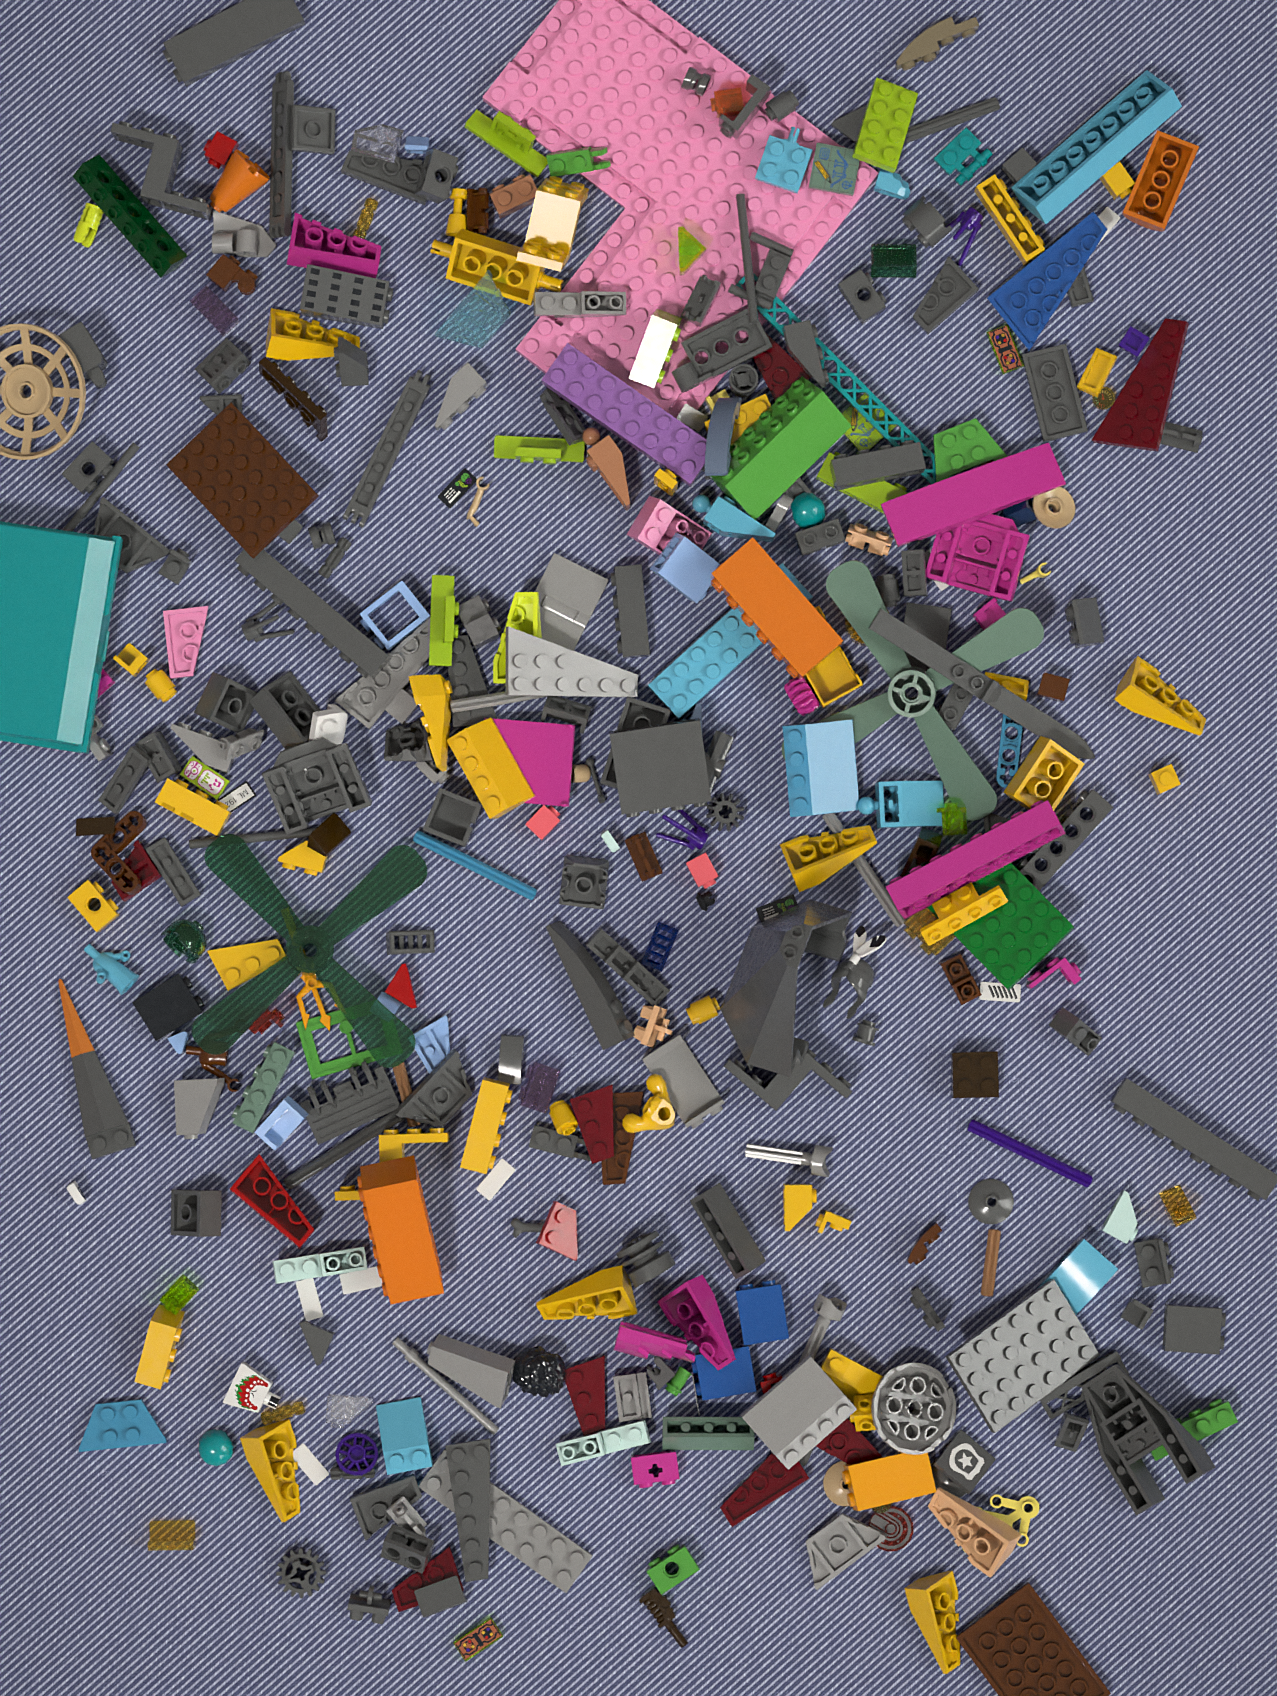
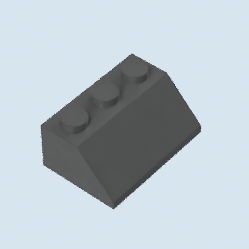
(286, 710)

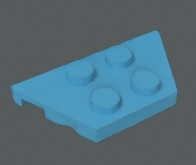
(121, 1426)

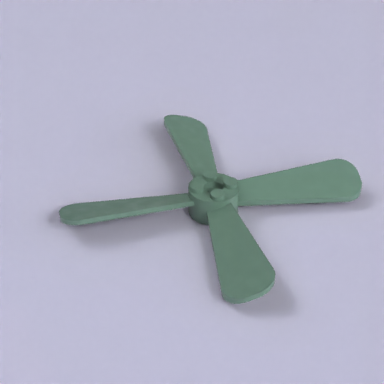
(1011, 635)

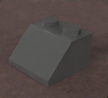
(226, 703)
(196, 1212)

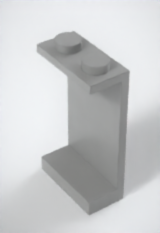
(686, 1082)

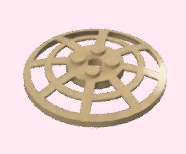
(41, 392)

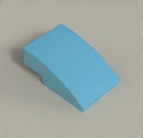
(1081, 1274)

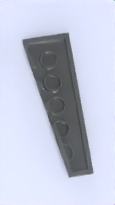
(471, 1497)

